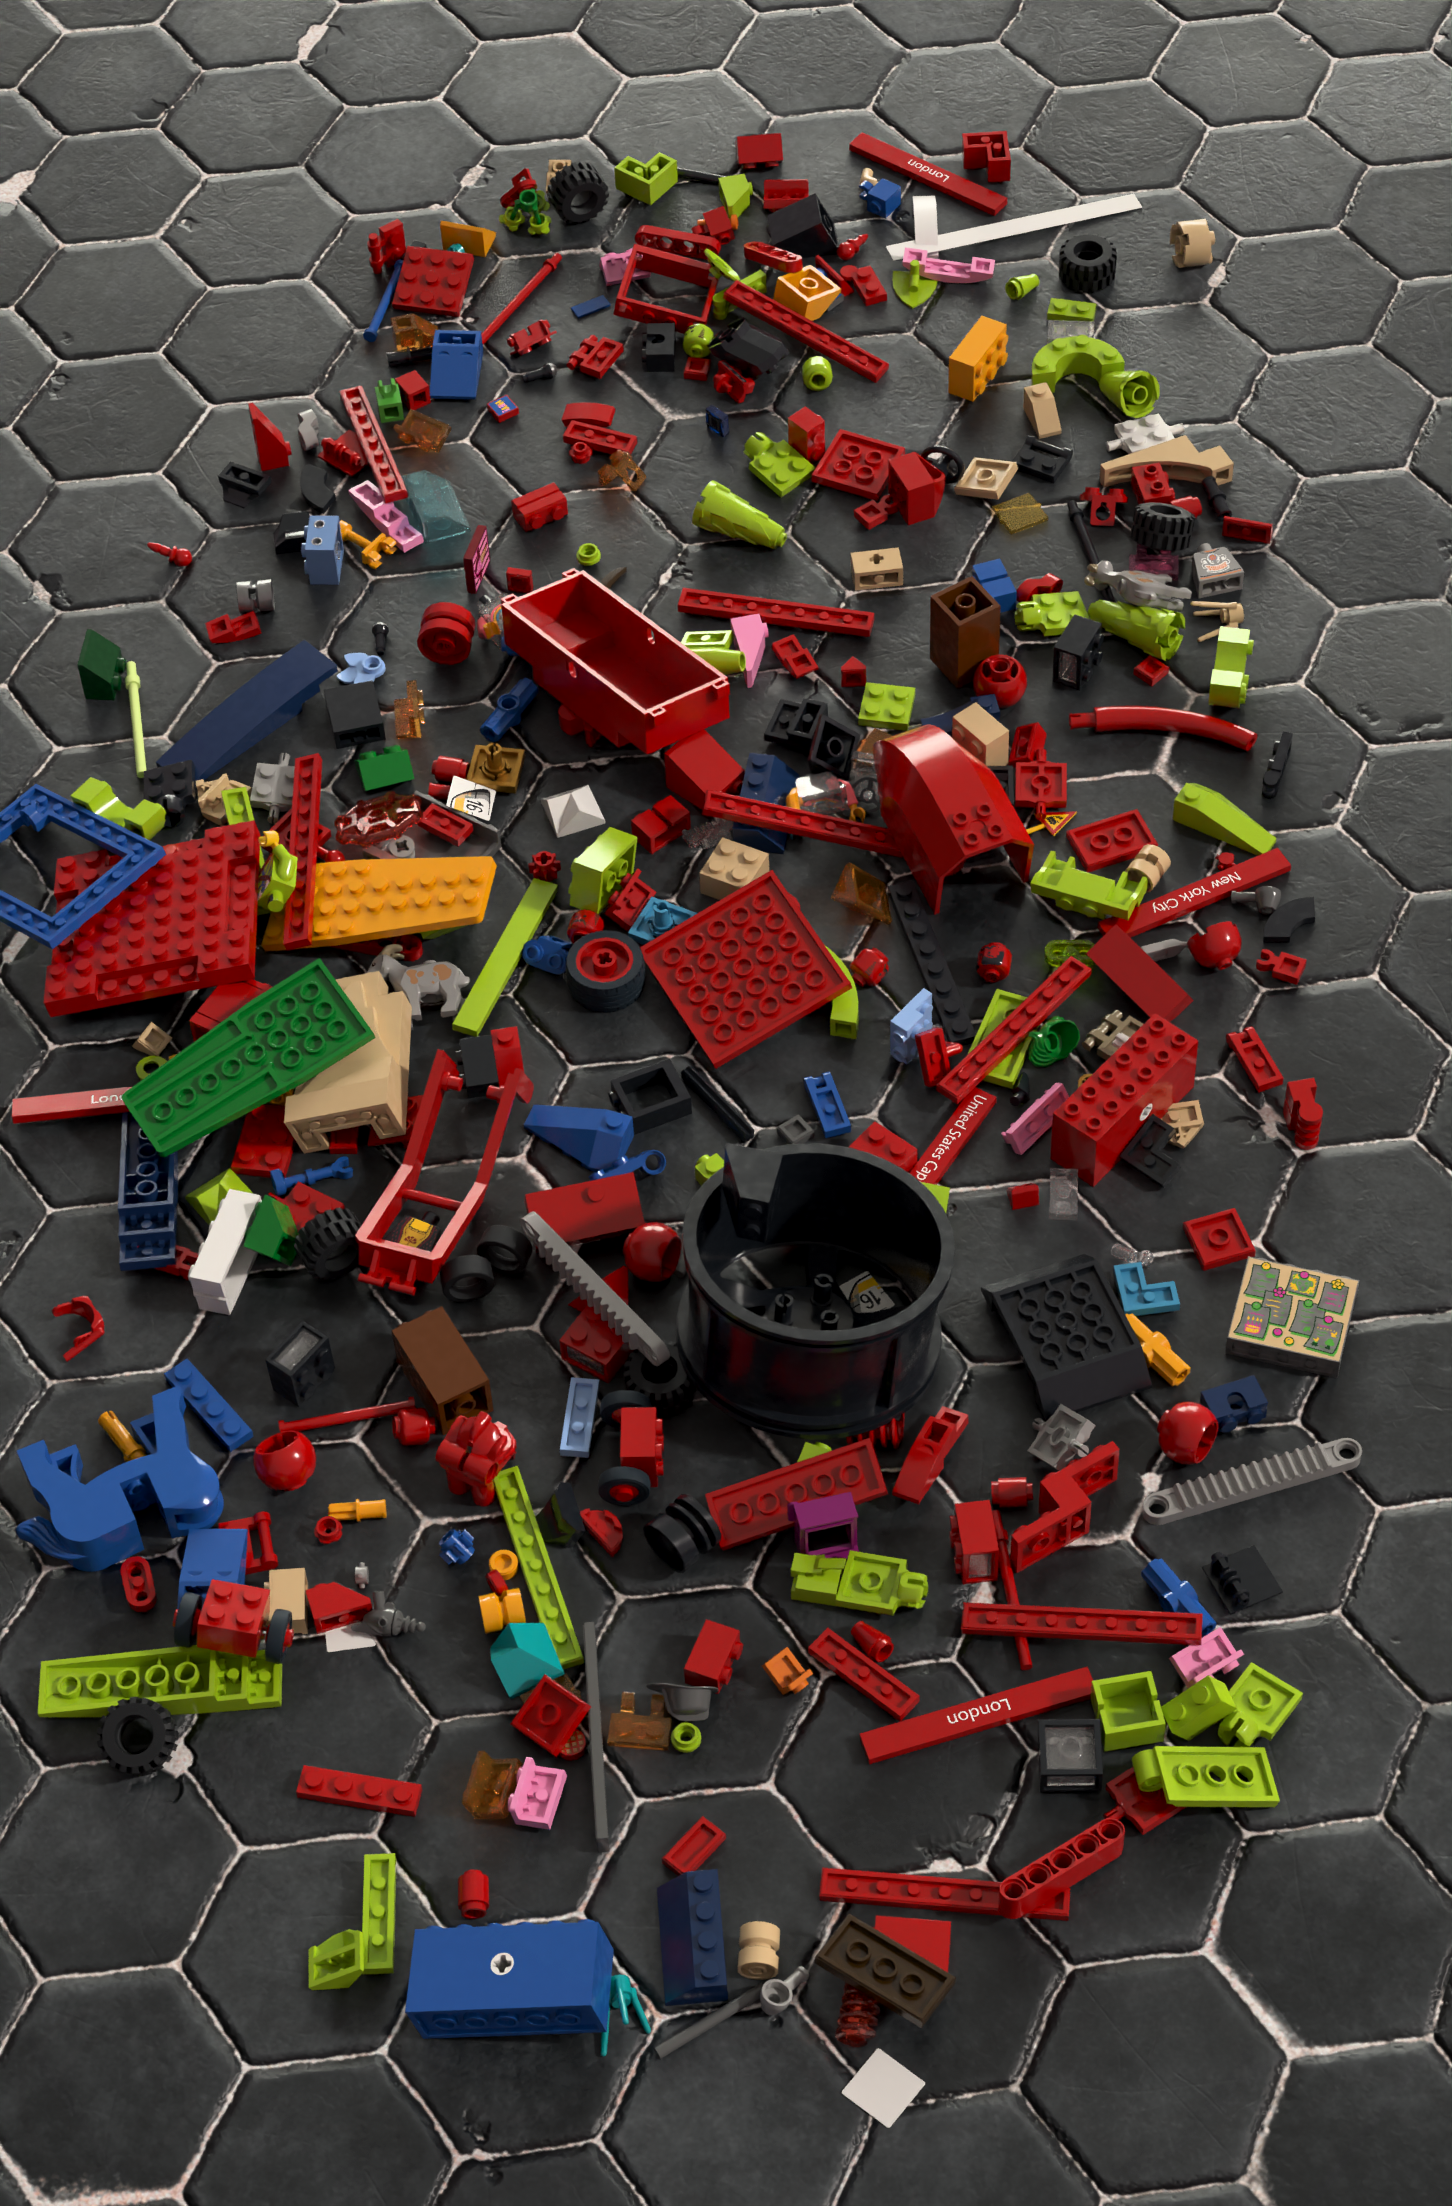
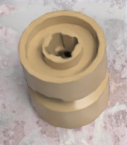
(1149, 863)
(758, 1950)

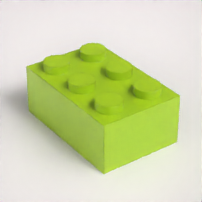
(601, 869)

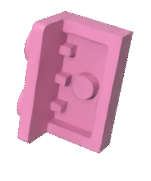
(1206, 1659)
(536, 1795)

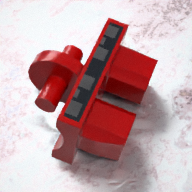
(730, 381)

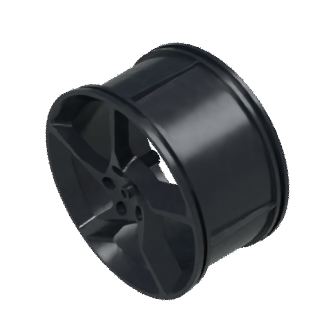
(800, 1354)

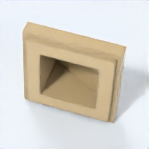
(152, 1040)

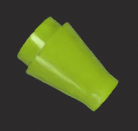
(1020, 286)

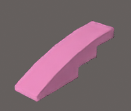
(385, 516)

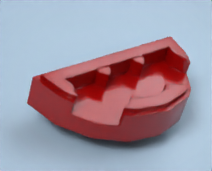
(604, 1528)

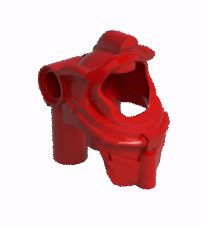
(490, 1452)

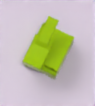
(816, 1578)

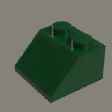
(100, 667)

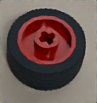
(605, 971)

